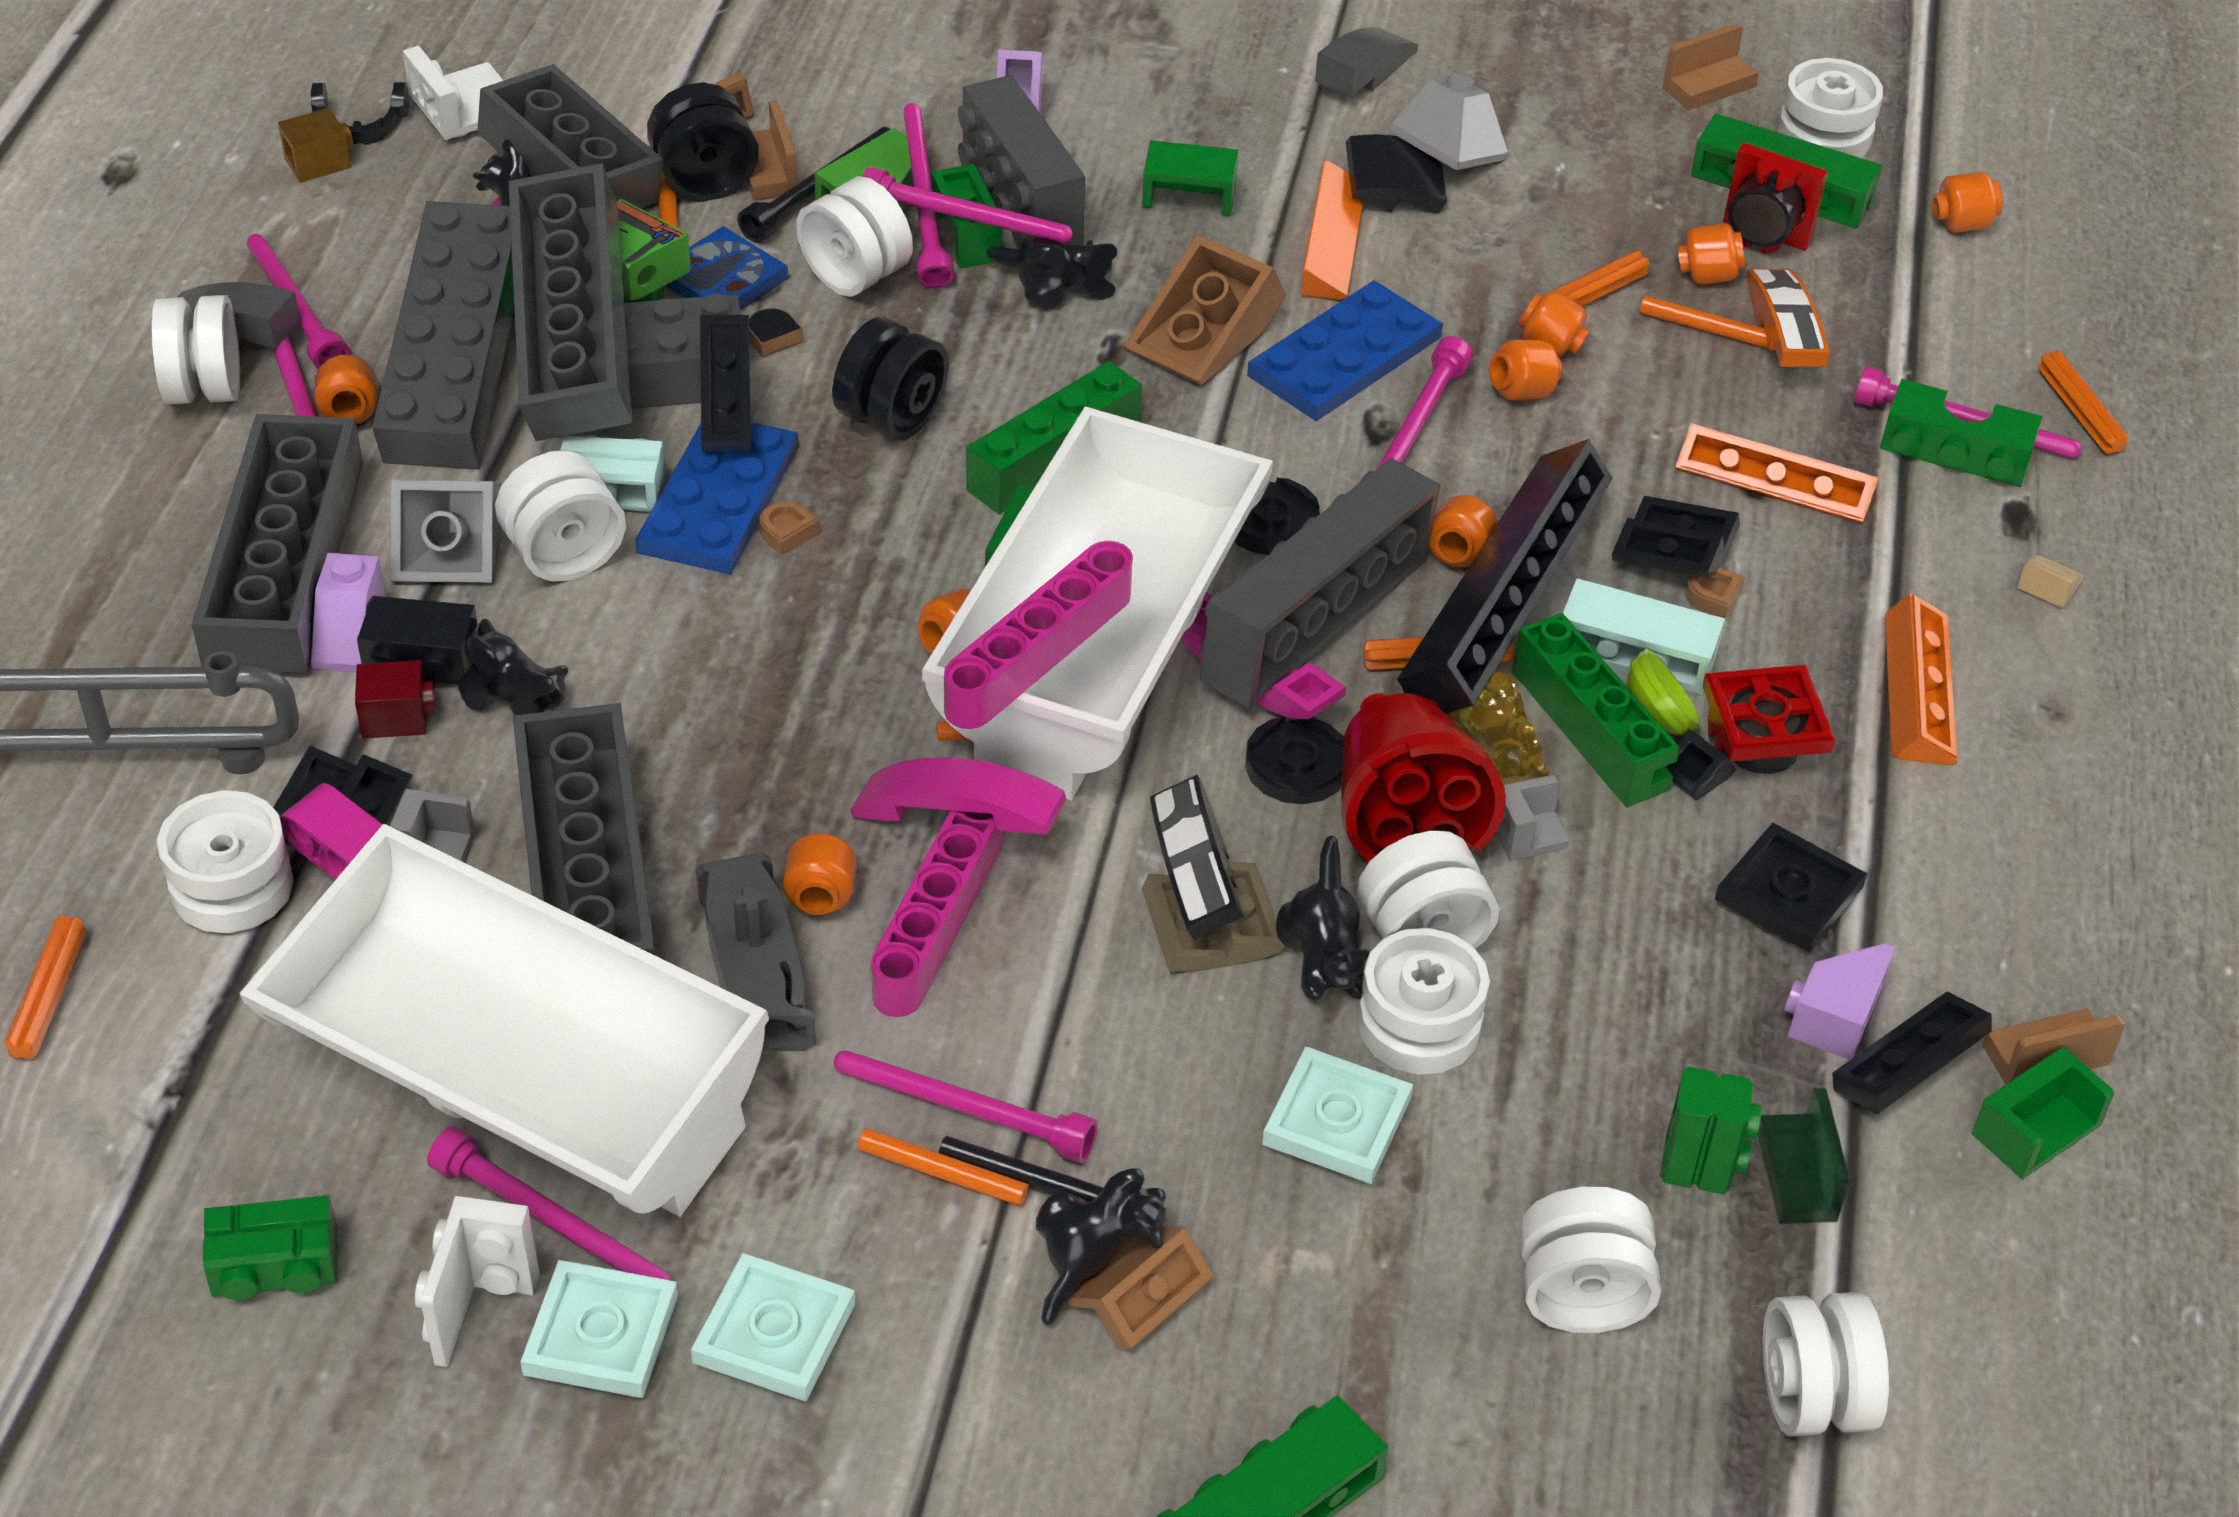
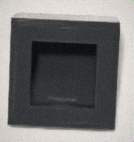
(1699, 766)

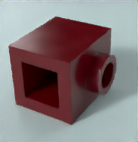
(393, 699)

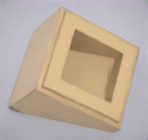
(2049, 580)

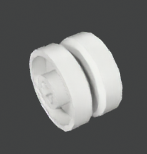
(1832, 105)
(854, 236)
(196, 349)
(560, 516)
(225, 861)
(1428, 884)
(1423, 1000)
(1589, 1260)
(1825, 1364)

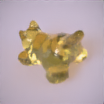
(1503, 725)

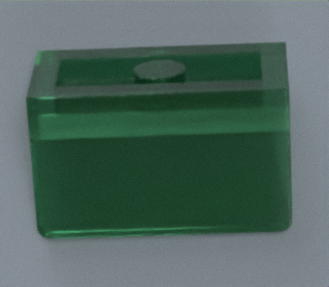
(1805, 1163)

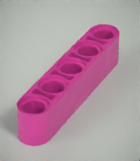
(1037, 634)
(328, 828)
(933, 911)

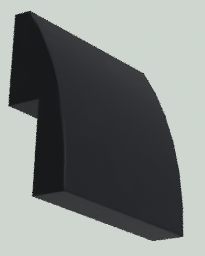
(1392, 169)
(1677, 537)
(368, 784)

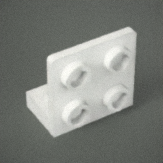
(450, 99)
(477, 1247)

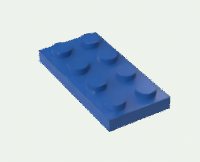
(1344, 350)
(716, 500)

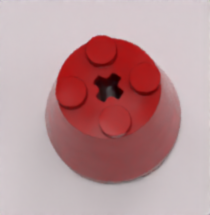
(1414, 774)

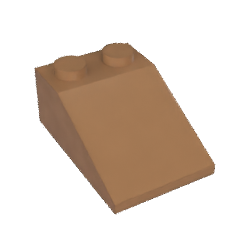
(1207, 311)

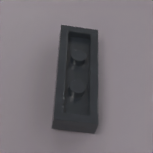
(725, 383)
(1912, 1052)

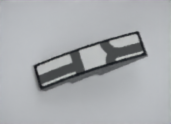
(1195, 857)

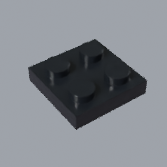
(1791, 887)

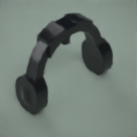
(373, 131)

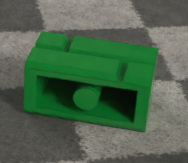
(1709, 1131)
(270, 1247)

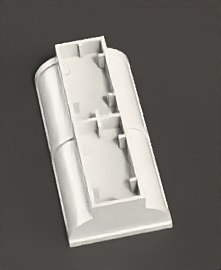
(1178, 514)
(520, 1020)

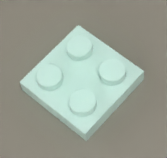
(1337, 1115)
(773, 1327)
(599, 1329)

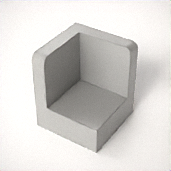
(1530, 819)
(436, 820)

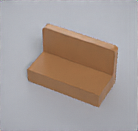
(1708, 68)
(776, 159)
(2026, 1044)
(1144, 1285)

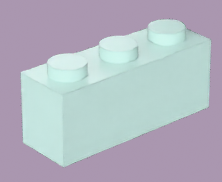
(1626, 623)

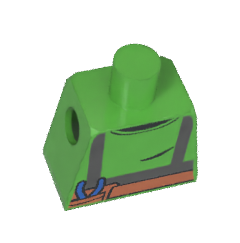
(650, 251)

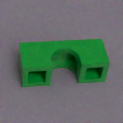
(1989, 448)

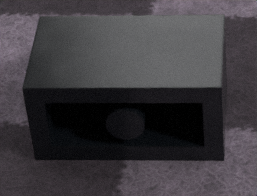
(419, 631)

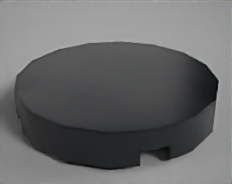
(1277, 516)
(1295, 760)

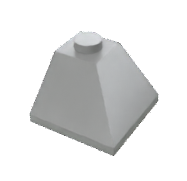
(1452, 123)
(444, 531)

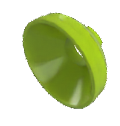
(1661, 694)

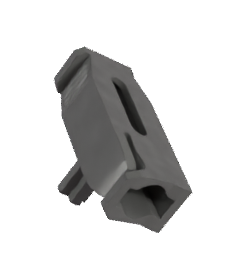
(756, 945)

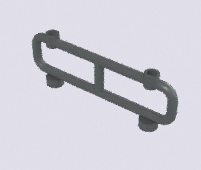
(238, 746)

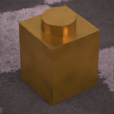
(315, 144)

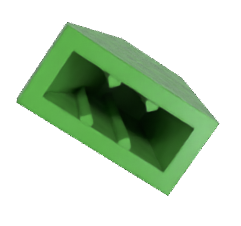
(885, 152)

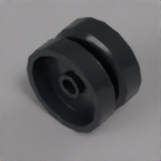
(702, 141)
(890, 378)

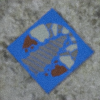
(729, 265)

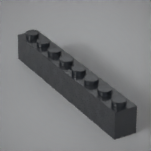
(1506, 578)

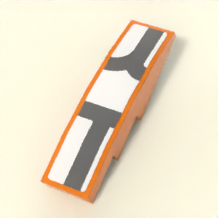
(1788, 317)

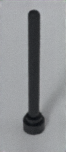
(761, 219)

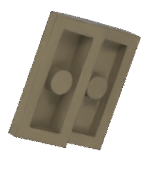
(1233, 944)

